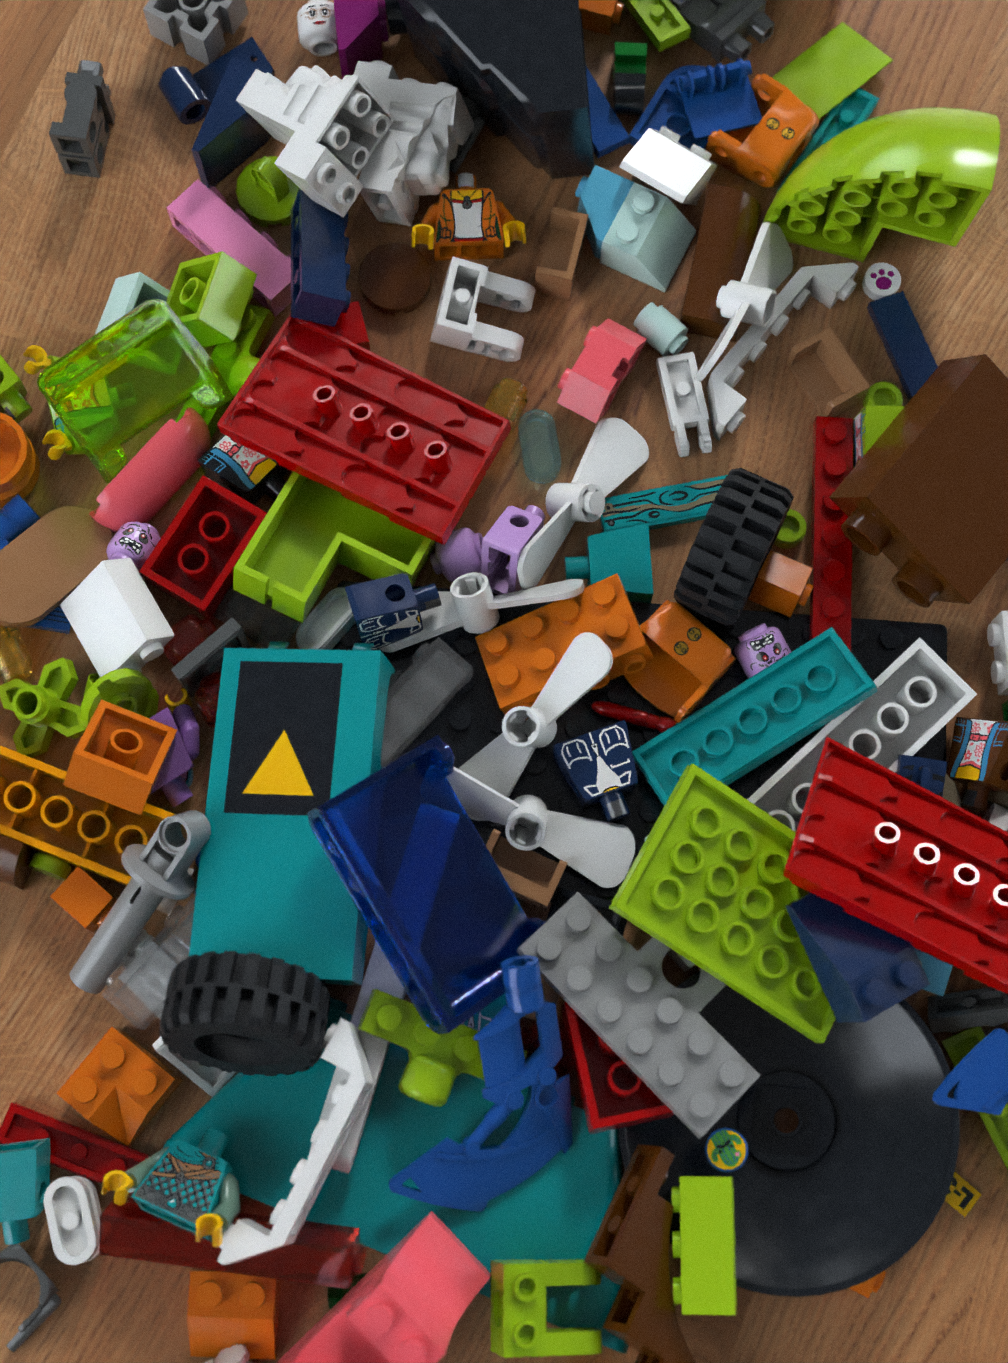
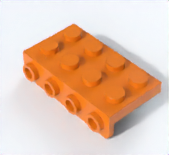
(528, 649)

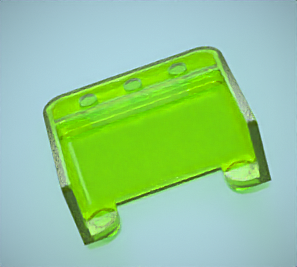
(130, 381)

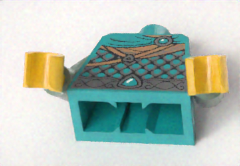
(184, 1186)

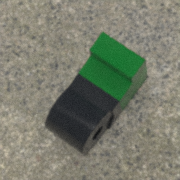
(629, 77)

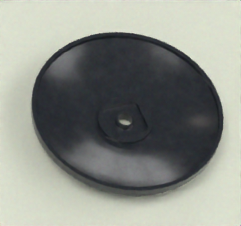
(857, 1171)

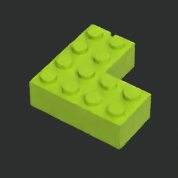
(311, 533)

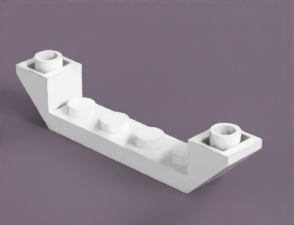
(823, 283)
(248, 1238)

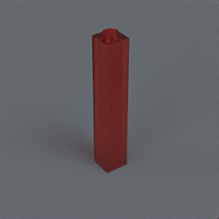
(318, 1256)

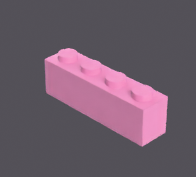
(215, 227)

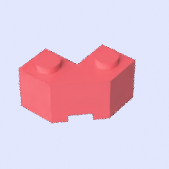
(601, 367)

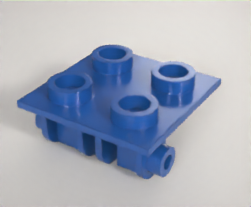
(719, 98)

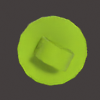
(266, 193)
(122, 688)

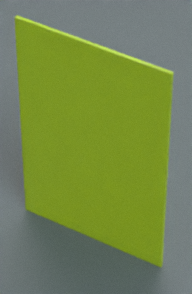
(832, 69)

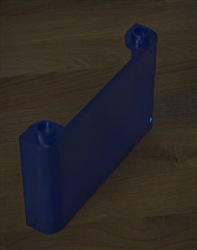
(425, 884)

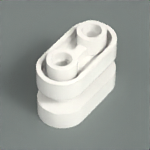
(73, 1219)

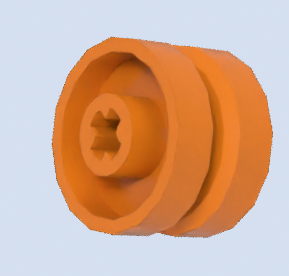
(17, 461)

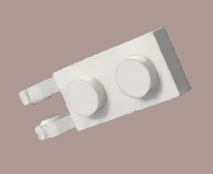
(684, 400)

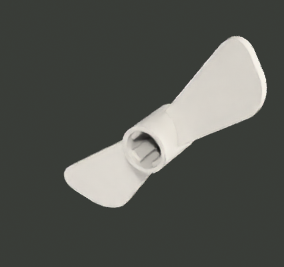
(755, 296)
(608, 460)
(475, 608)
(505, 757)
(588, 845)

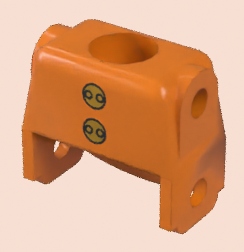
(773, 145)
(685, 661)

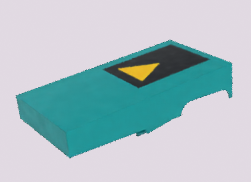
(285, 741)

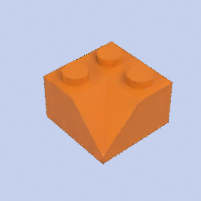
(119, 1086)

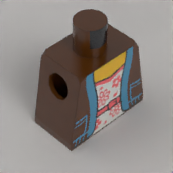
(979, 759)

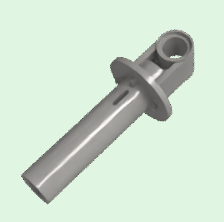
(156, 873)

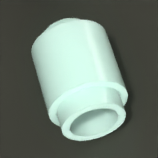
(661, 329)

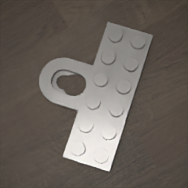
(642, 1014)

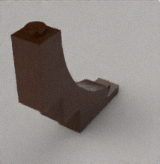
(634, 1254)

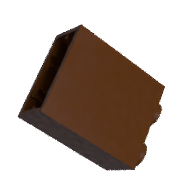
(937, 486)

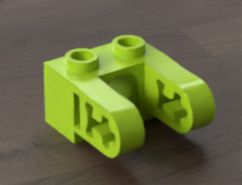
(520, 1309)

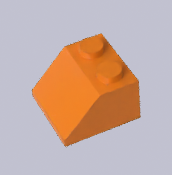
(119, 757)
(232, 1311)

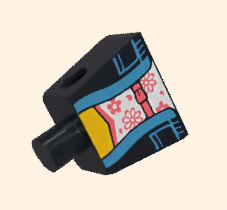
(243, 470)

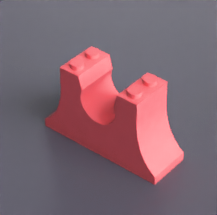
(401, 1306)

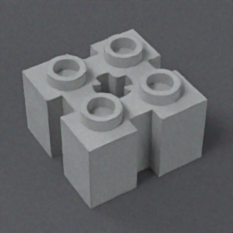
(195, 24)

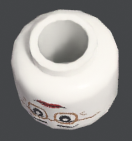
(318, 27)

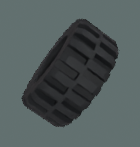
(732, 546)
(245, 1013)

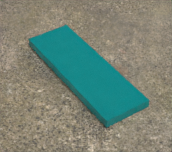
(759, 716)

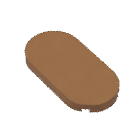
(49, 563)

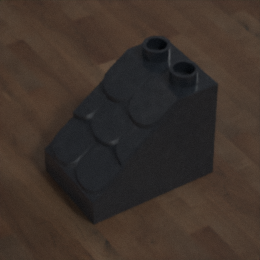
(516, 64)

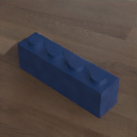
(318, 262)

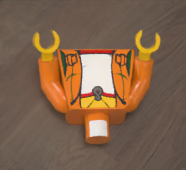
(468, 223)

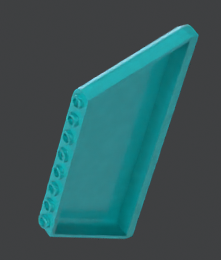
(539, 1219)

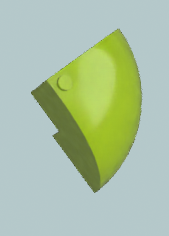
(896, 171)

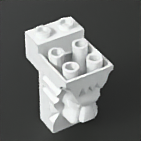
(326, 129)
(418, 144)

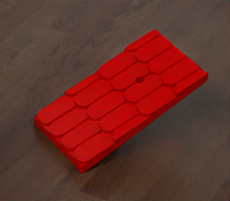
(365, 428)
(905, 862)

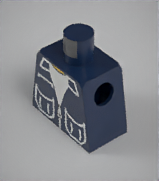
(389, 608)
(600, 768)

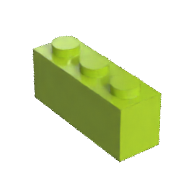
(705, 1246)

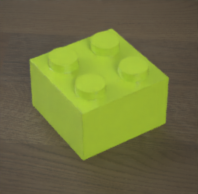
(212, 297)

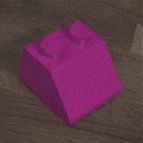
(360, 32)

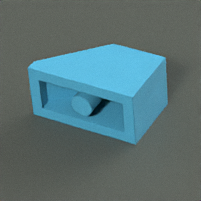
(601, 199)

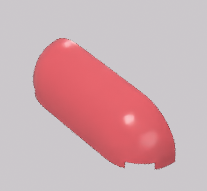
(154, 473)

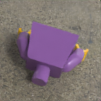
(182, 751)

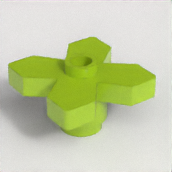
(43, 707)

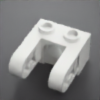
(456, 318)

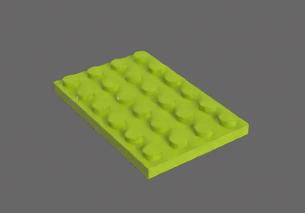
(719, 897)

